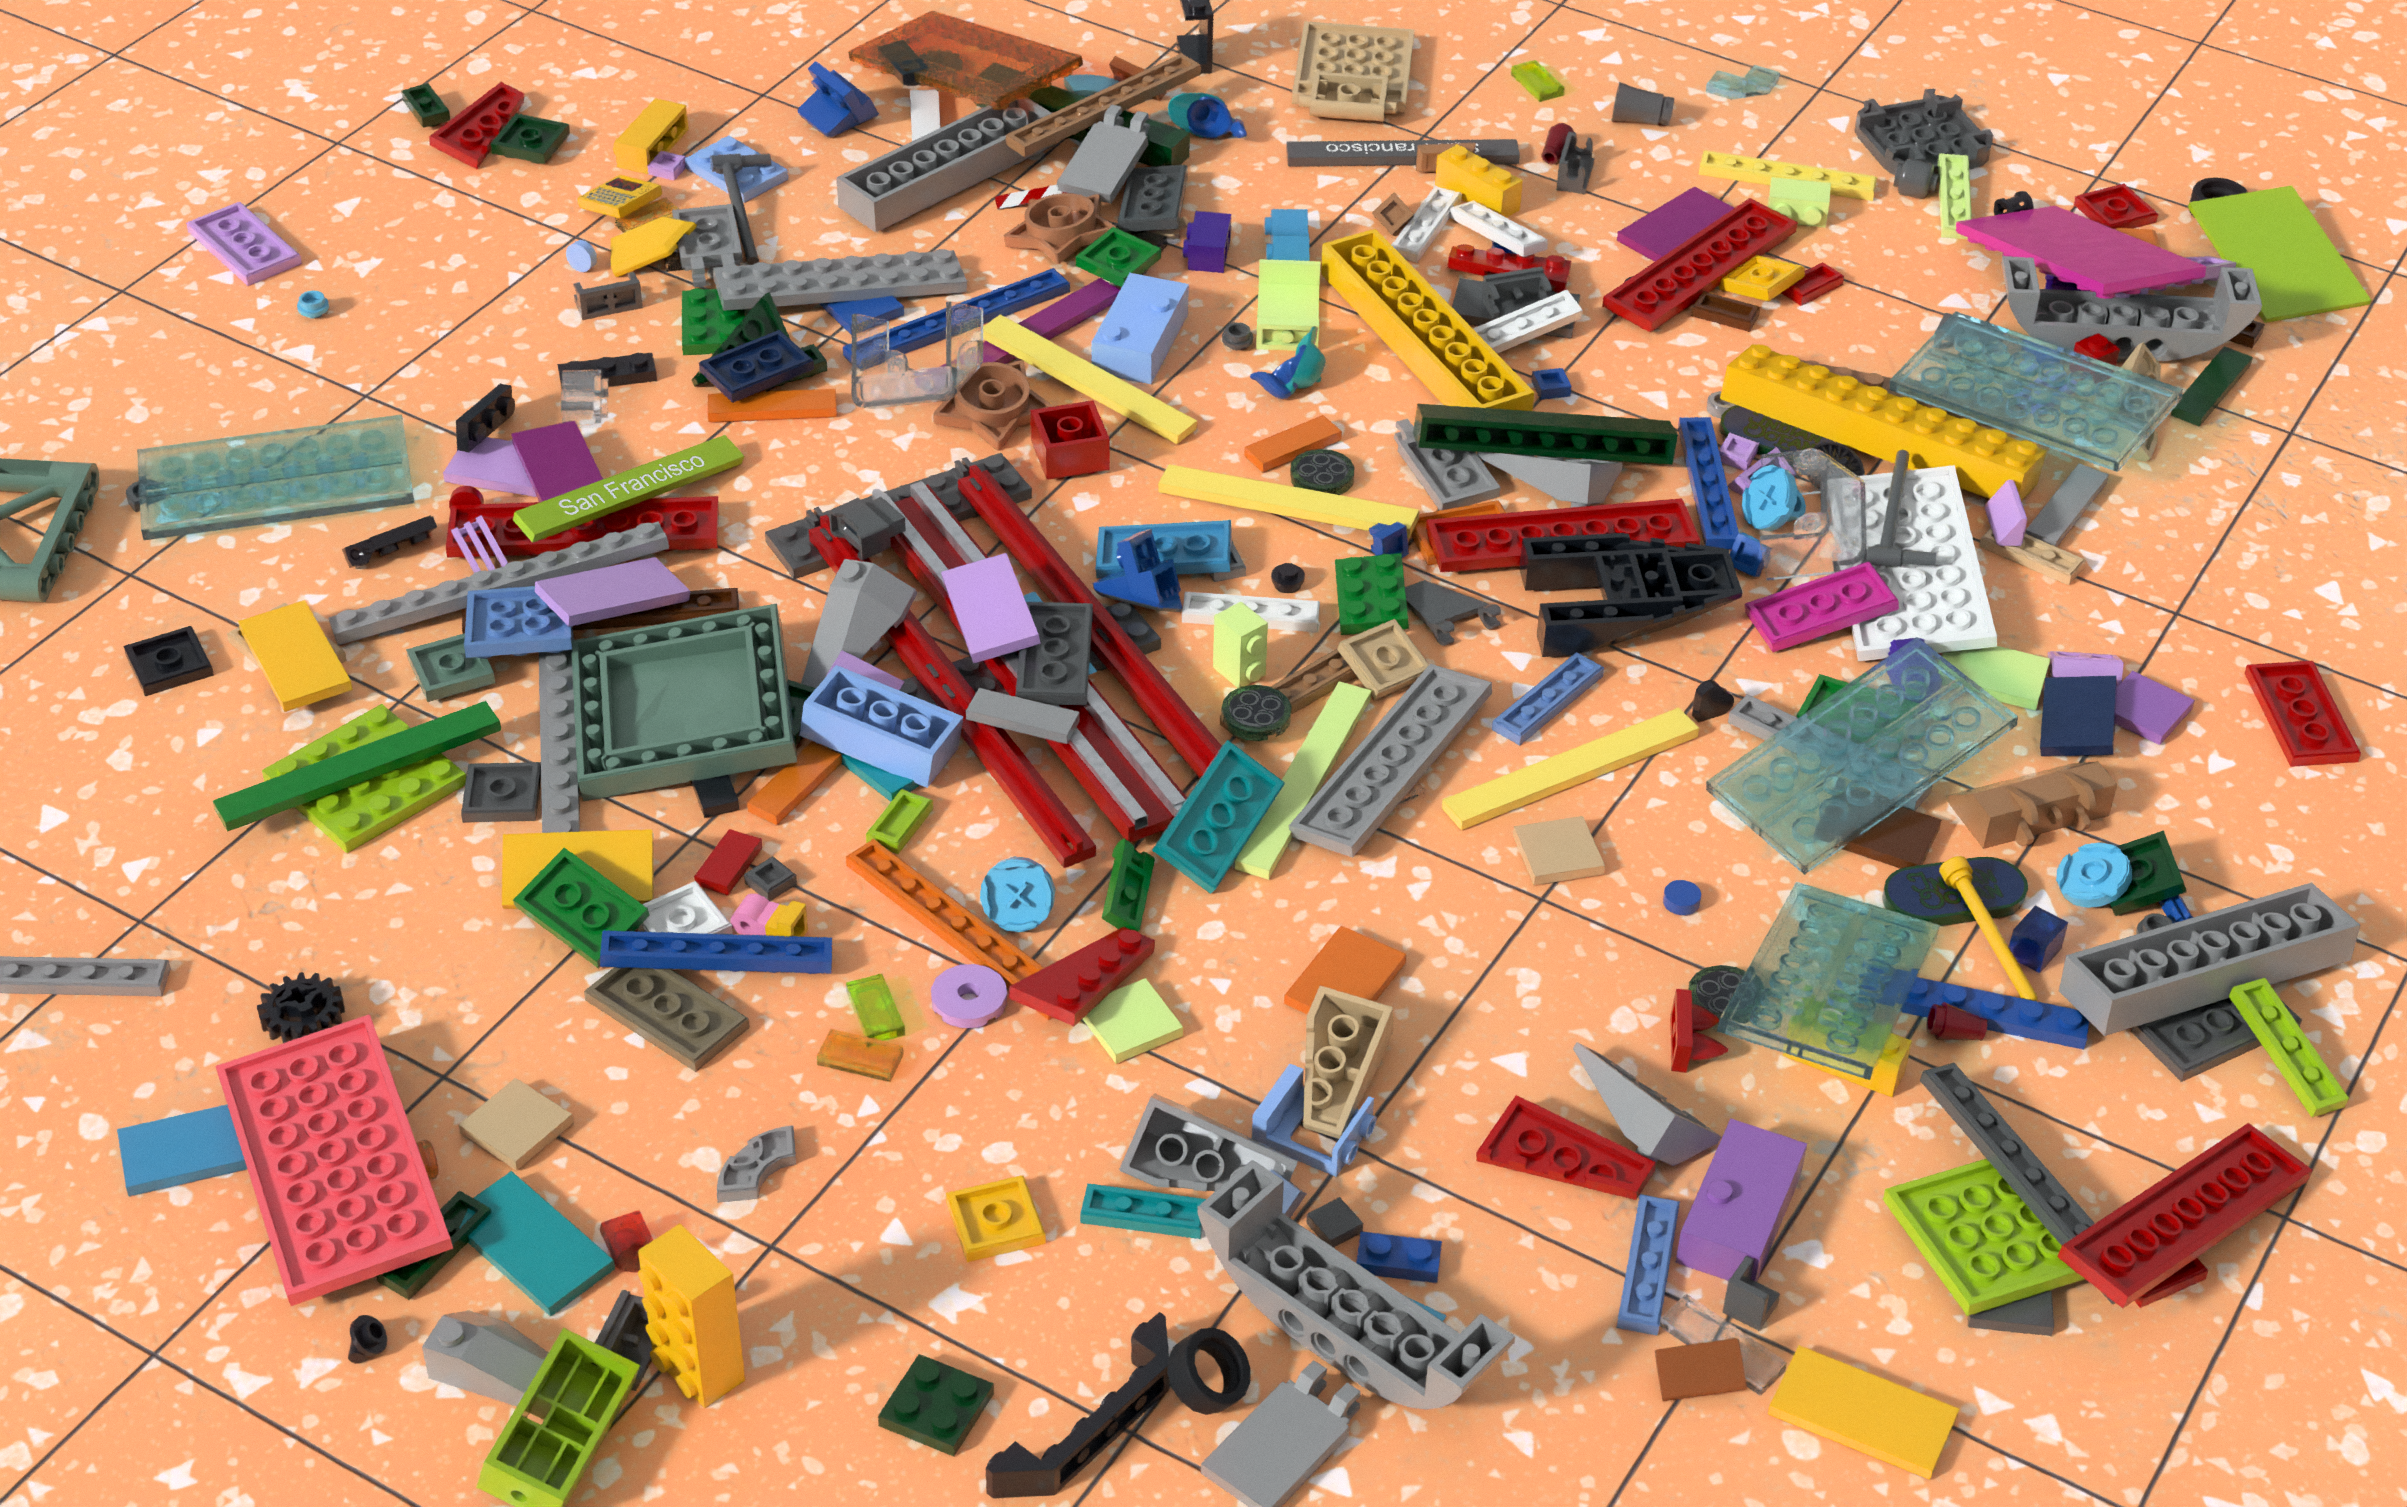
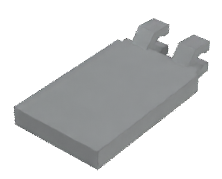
(1106, 156)
(712, 242)
(1447, 476)
(1283, 1440)

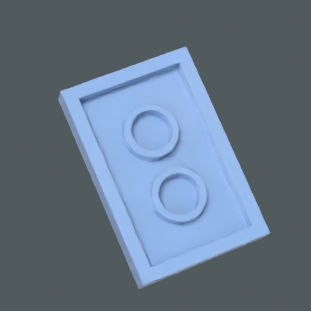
(751, 180)

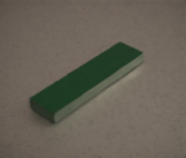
(2212, 386)

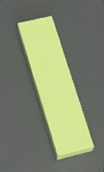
(1953, 193)

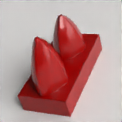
(1685, 1022)

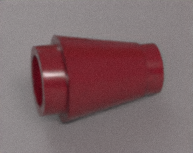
(1555, 142)
(1955, 1023)

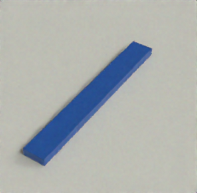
(1001, 301)

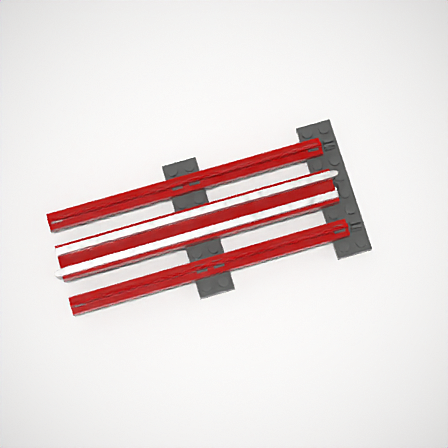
(1102, 749)

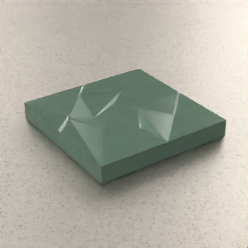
(681, 702)

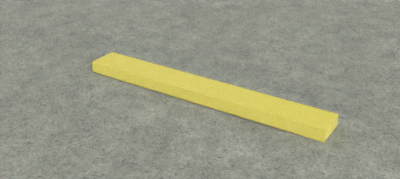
(1089, 379)
(1283, 499)
(1569, 768)

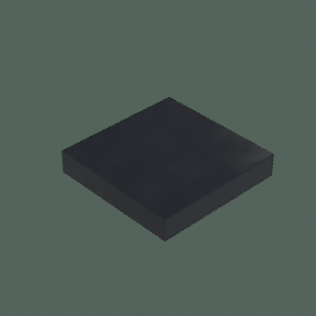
(168, 660)

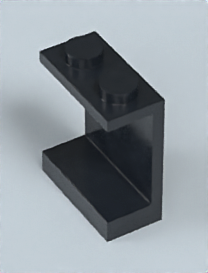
(1198, 46)

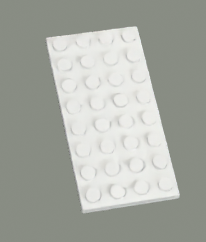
(1936, 602)

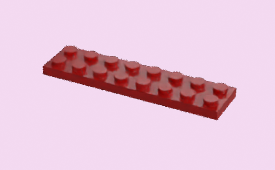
(1698, 264)
(685, 521)
(1497, 538)
(2184, 1215)

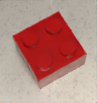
(1070, 439)

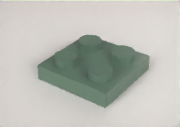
(445, 670)

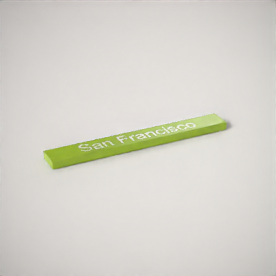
(627, 488)

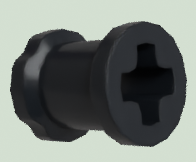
(2013, 204)

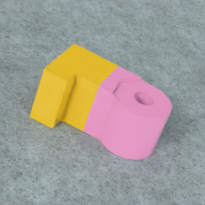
(762, 917)

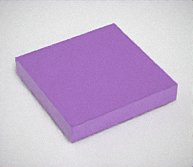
(2150, 707)

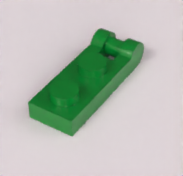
(1128, 886)

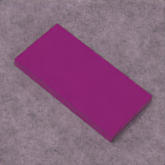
(1672, 223)
(555, 459)

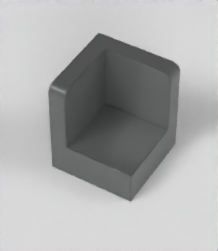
(1748, 1299)

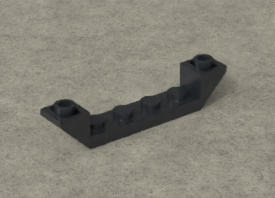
(1023, 1474)

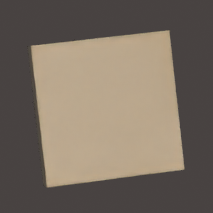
(1383, 658)
(1558, 850)
(516, 1124)

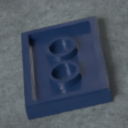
(756, 366)
(2078, 716)

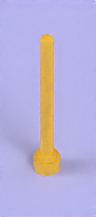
(1958, 874)

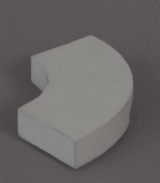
(753, 1164)

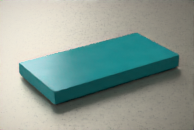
(1218, 817)
(536, 1245)

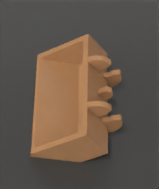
(2036, 803)

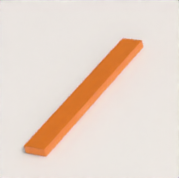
(941, 913)

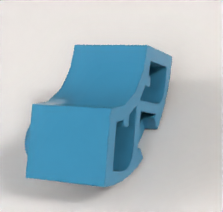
(1288, 235)

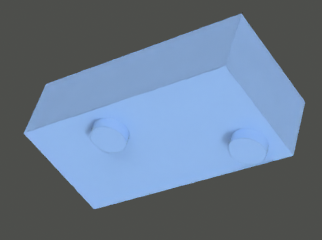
(1140, 327)
(881, 726)

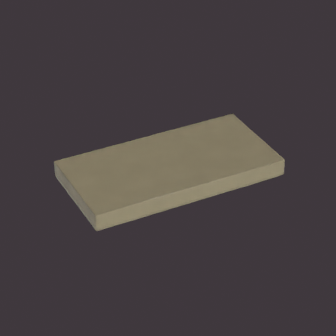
(668, 1012)

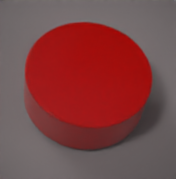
(466, 495)

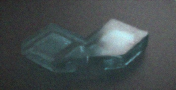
(1755, 83)

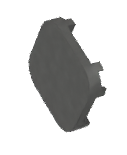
(1921, 131)

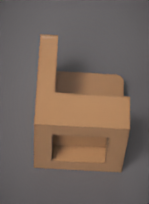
(1393, 213)

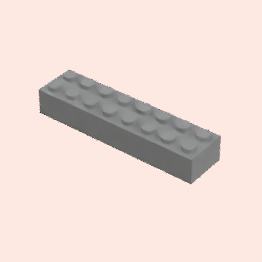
(935, 165)
(2206, 957)

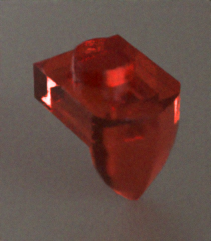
(624, 1238)

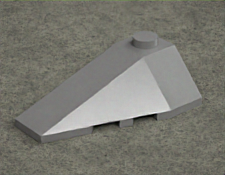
(1571, 480)
(856, 614)
(1644, 1114)
(1192, 1150)
(482, 1356)

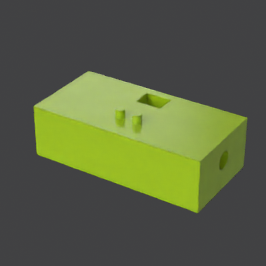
(578, 1405)

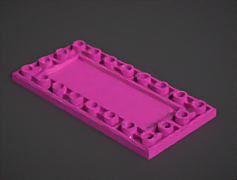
(2081, 251)

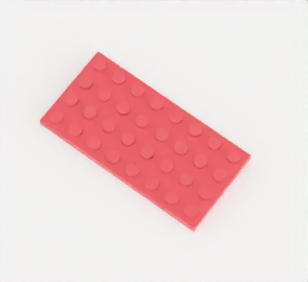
(332, 1160)

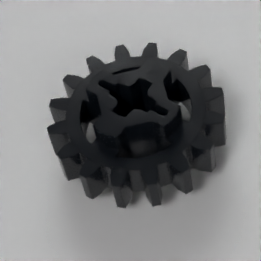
(300, 1007)

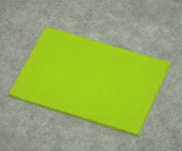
(2285, 247)

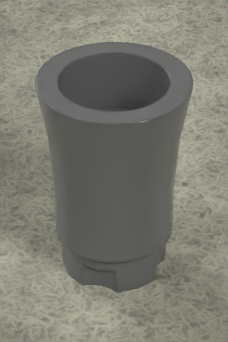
(1641, 106)

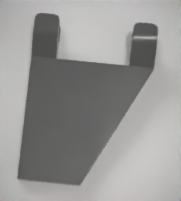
(1442, 606)

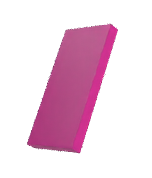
(1821, 606)

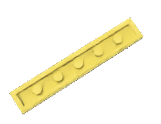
(1761, 170)

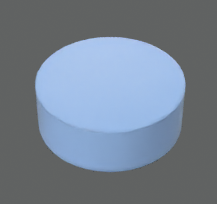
(581, 255)

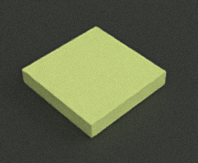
(1133, 1021)

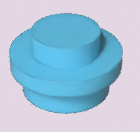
(312, 304)

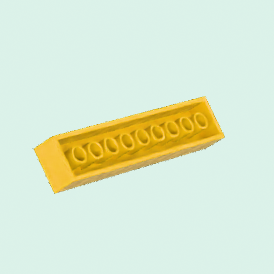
(1421, 325)
(1879, 421)

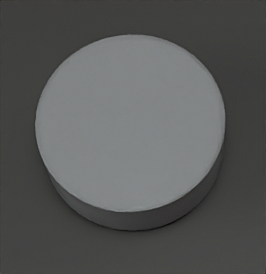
(1716, 406)

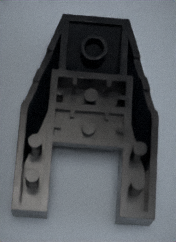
(1640, 582)

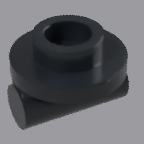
(367, 1338)

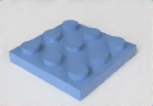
(512, 623)

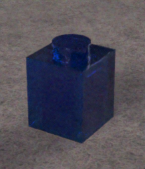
(2038, 938)

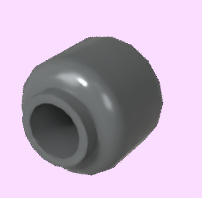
(1915, 178)

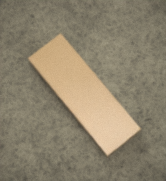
(2038, 557)

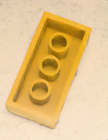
(691, 1315)

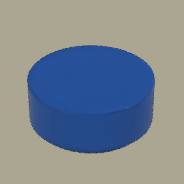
(1682, 897)

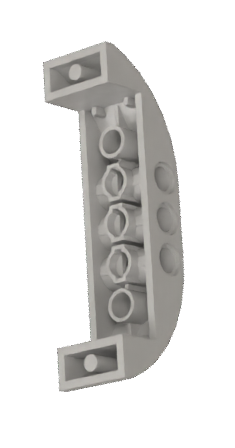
(2165, 323)
(1337, 1304)

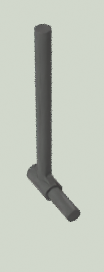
(728, 166)
(1886, 552)

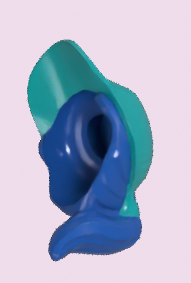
(1204, 116)
(1297, 372)

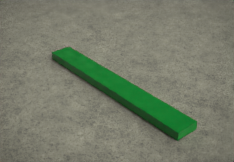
(356, 766)

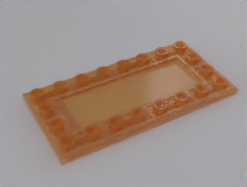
(968, 59)

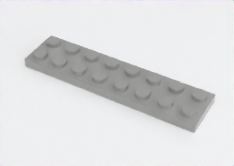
(840, 279)
(1390, 760)

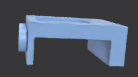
(1284, 1111)

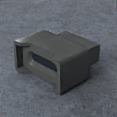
(866, 525)

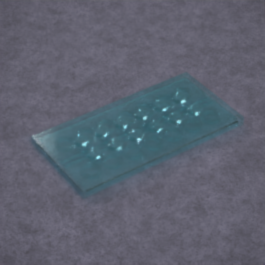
(2036, 390)
(273, 477)
(1861, 754)
(1830, 980)

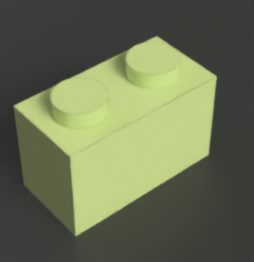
(1800, 200)
(1240, 645)

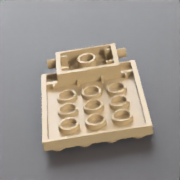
(1353, 70)

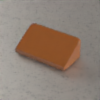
(1700, 1369)

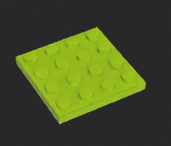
(377, 804)
(1979, 1236)

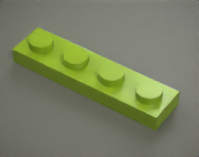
(2288, 1047)

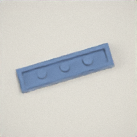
(1547, 698)
(1648, 1265)

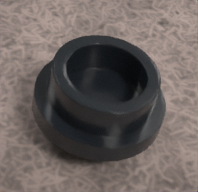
(1287, 577)

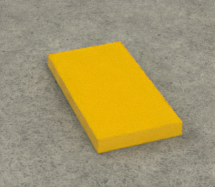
(295, 655)
(618, 855)
(1863, 1412)

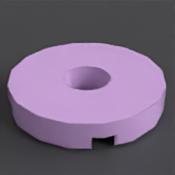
(967, 979)

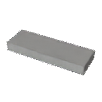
(1022, 715)

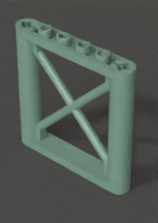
(42, 480)

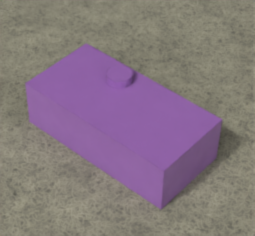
(1741, 1201)

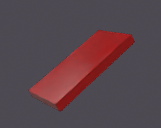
(2302, 713)

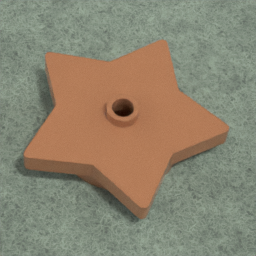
(1059, 225)
(992, 403)

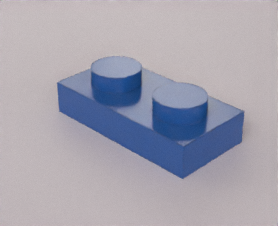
(1399, 1256)

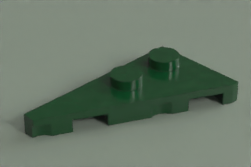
(757, 323)

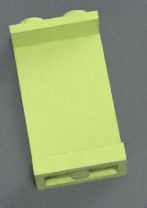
(1287, 303)

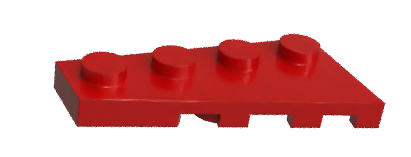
(472, 130)
(1495, 260)
(1084, 978)
(1557, 1149)

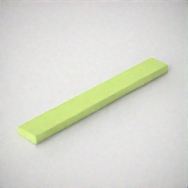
(1304, 779)

